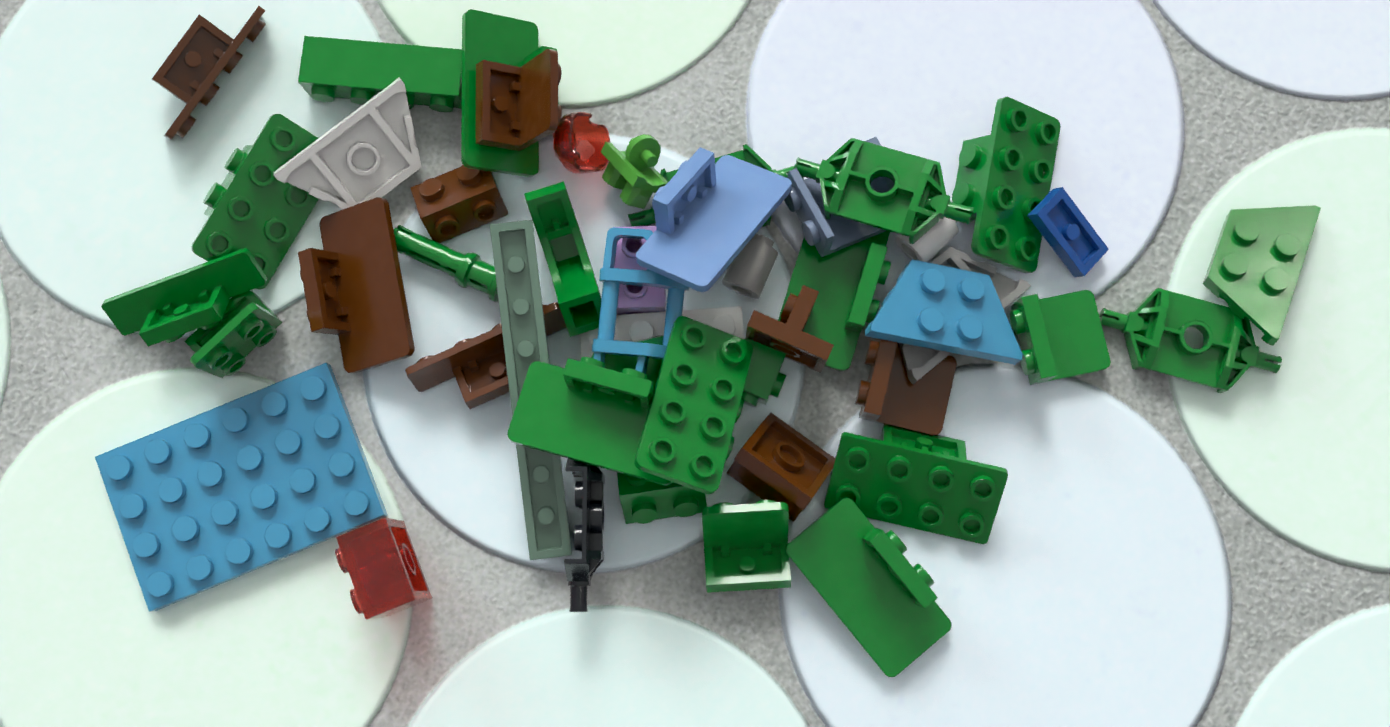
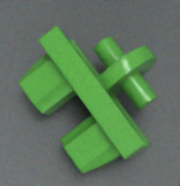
(634, 170)

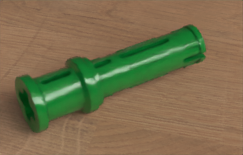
(465, 268)

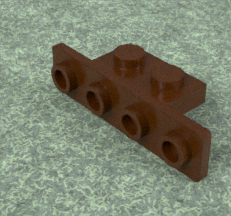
(198, 62)
(476, 363)

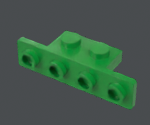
(185, 299)

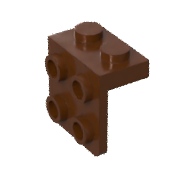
(516, 102)
(894, 400)

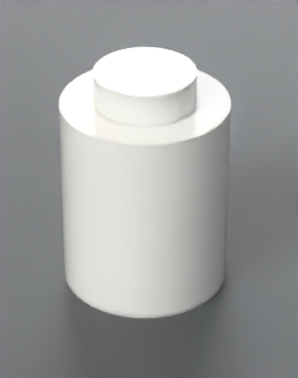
(930, 242)

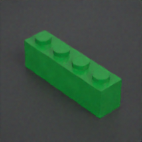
(364, 68)

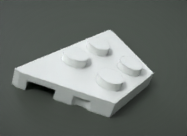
(361, 154)

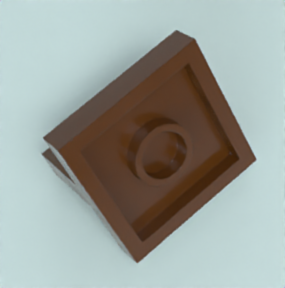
(788, 333)
(781, 465)

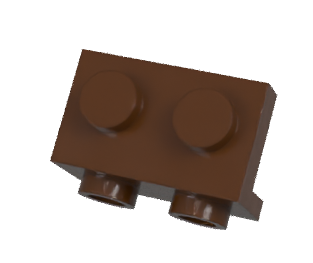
(458, 202)

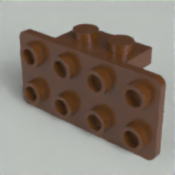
(358, 286)

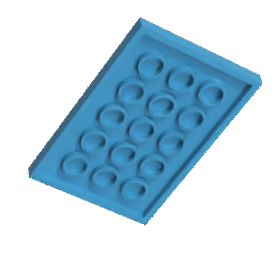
(240, 487)

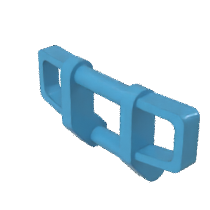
(611, 280)

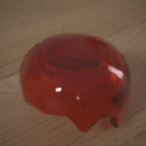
(580, 142)

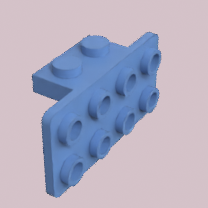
(709, 217)

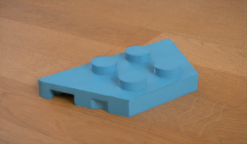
(947, 313)

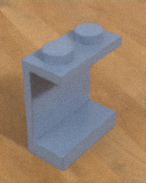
(838, 231)

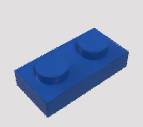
(1068, 232)

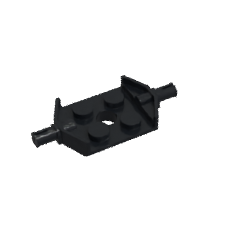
(589, 535)

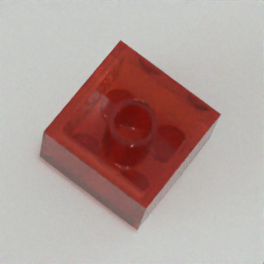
(382, 568)

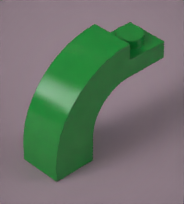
(566, 257)

